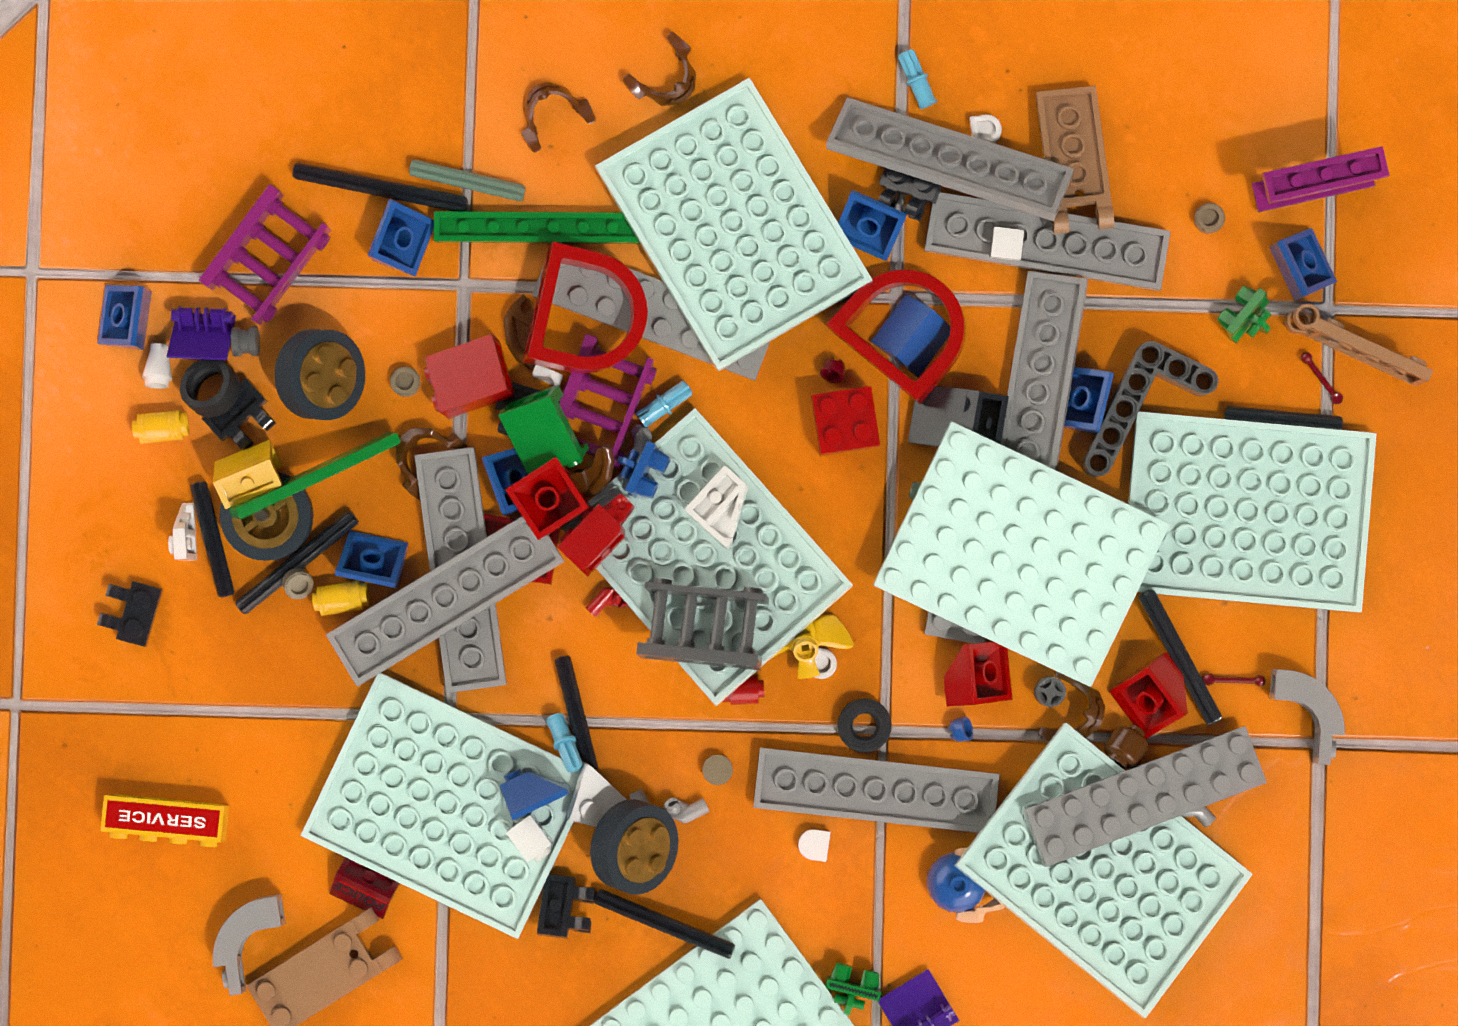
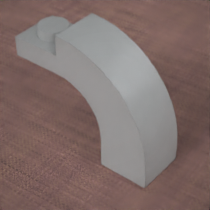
(1318, 702)
(229, 944)

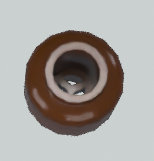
(1126, 746)

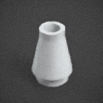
(157, 369)

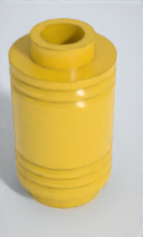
(160, 426)
(341, 598)

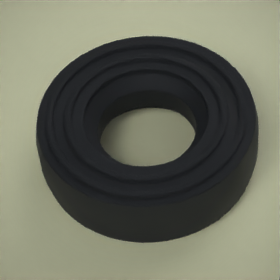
(882, 719)

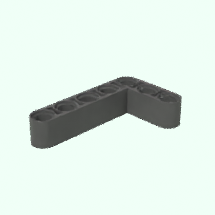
(1135, 398)

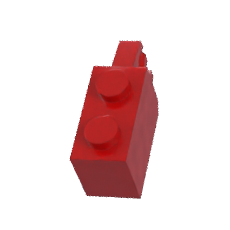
(596, 534)

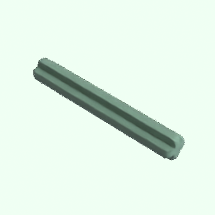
(467, 180)

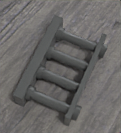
(714, 653)

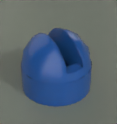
(961, 729)

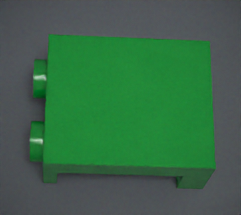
(541, 430)

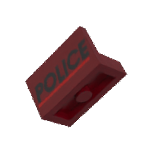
(363, 887)

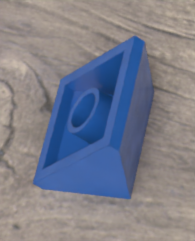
(871, 225)
(401, 238)
(1302, 264)
(124, 316)
(912, 335)
(1088, 399)
(503, 471)
(372, 559)

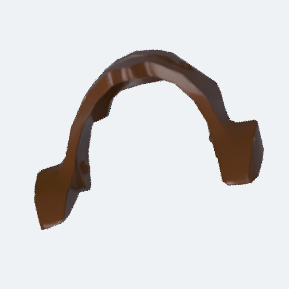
(681, 90)
(542, 92)
(409, 441)
(1094, 714)

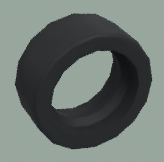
(223, 400)

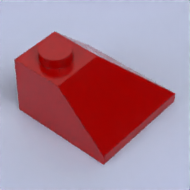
(548, 498)
(978, 675)
(1153, 695)

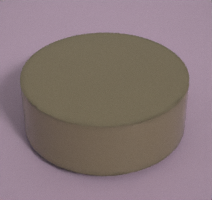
(1209, 218)
(405, 381)
(297, 583)
(717, 769)

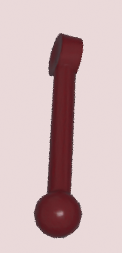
(1336, 397)
(1209, 679)

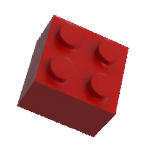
(845, 421)

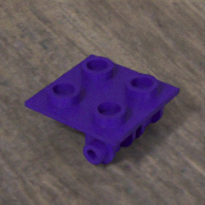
(201, 334)
(918, 1003)

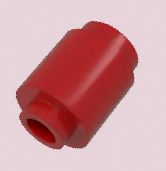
(747, 692)

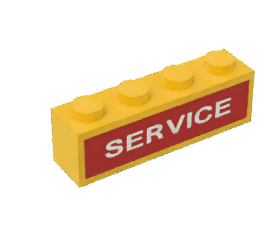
(164, 818)

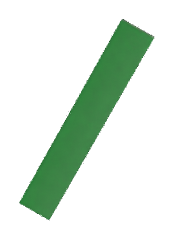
(317, 474)

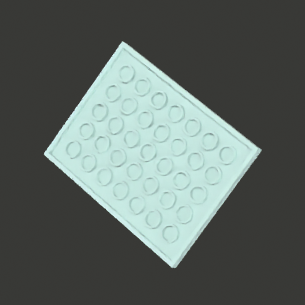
(733, 224)
(1255, 509)
(766, 554)
(1021, 554)
(427, 807)
(1117, 911)
(758, 986)

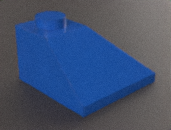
(530, 791)

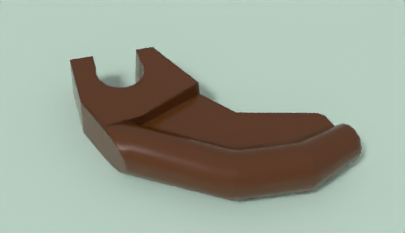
(517, 329)
(594, 478)

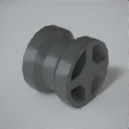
(245, 341)
(1055, 692)

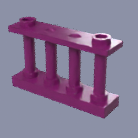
(1320, 179)
(235, 251)
(582, 382)

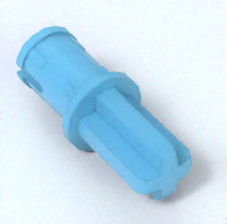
(917, 79)
(664, 403)
(564, 742)

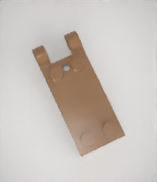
(1075, 139)
(1334, 336)
(320, 974)

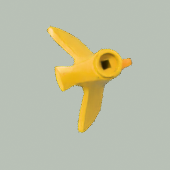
(825, 631)

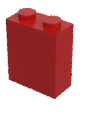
(468, 376)

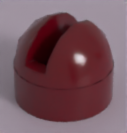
(833, 370)

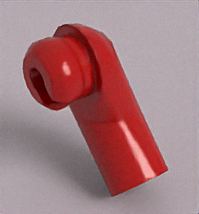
(605, 597)

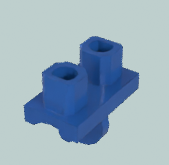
(650, 458)

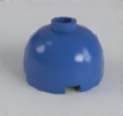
(951, 887)

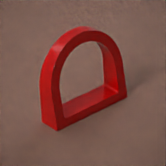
(622, 275)
(842, 320)

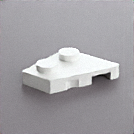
(719, 505)
(183, 541)
(592, 797)

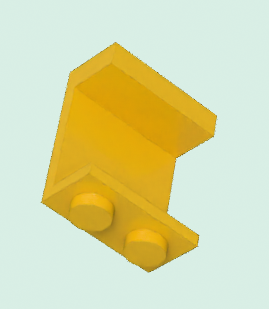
(247, 474)

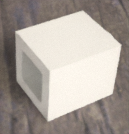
(530, 839)

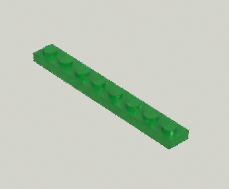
(532, 227)

